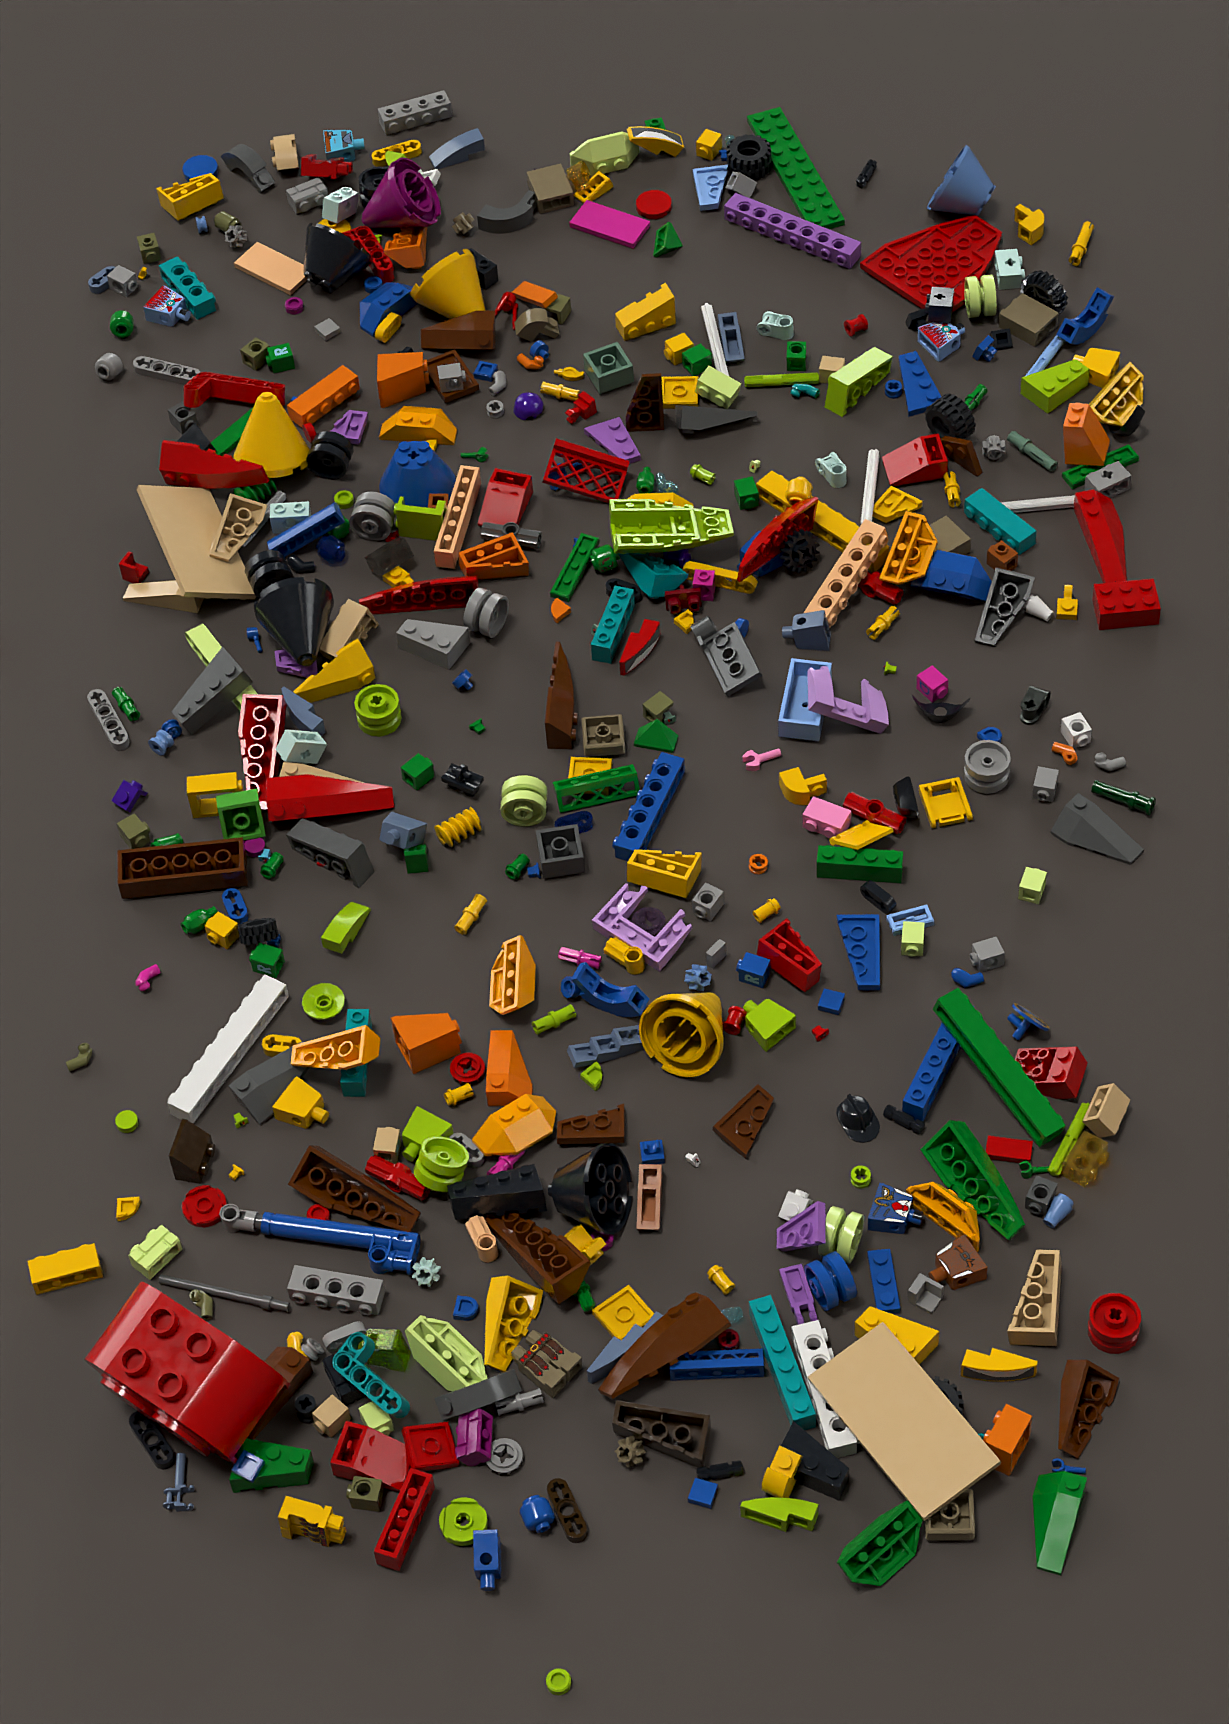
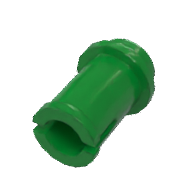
(269, 869)
(513, 870)

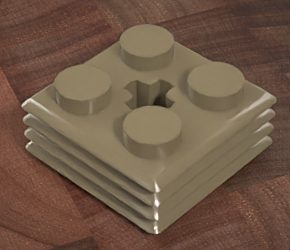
(603, 735)
(959, 1526)

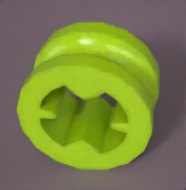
(863, 1183)

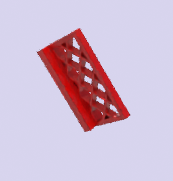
(589, 459)

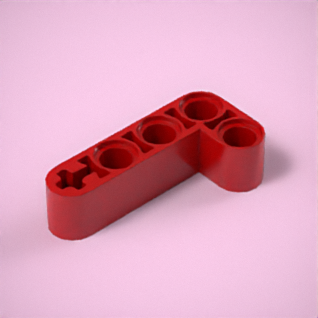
(381, 264)

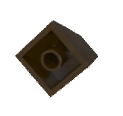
(191, 1153)

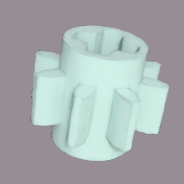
(424, 1277)

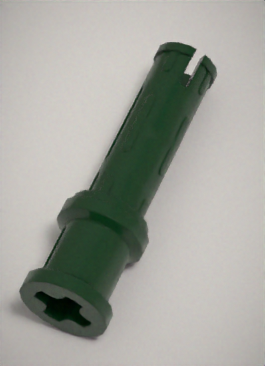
(1133, 799)

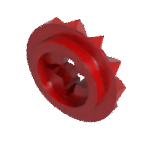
(463, 1061)

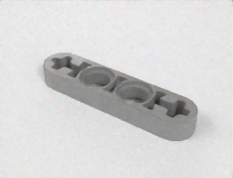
(147, 365)
(108, 719)

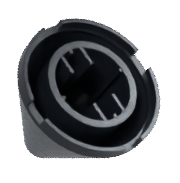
(296, 615)

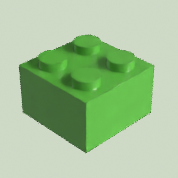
(241, 815)

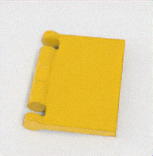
(860, 835)

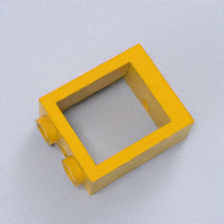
(210, 785)

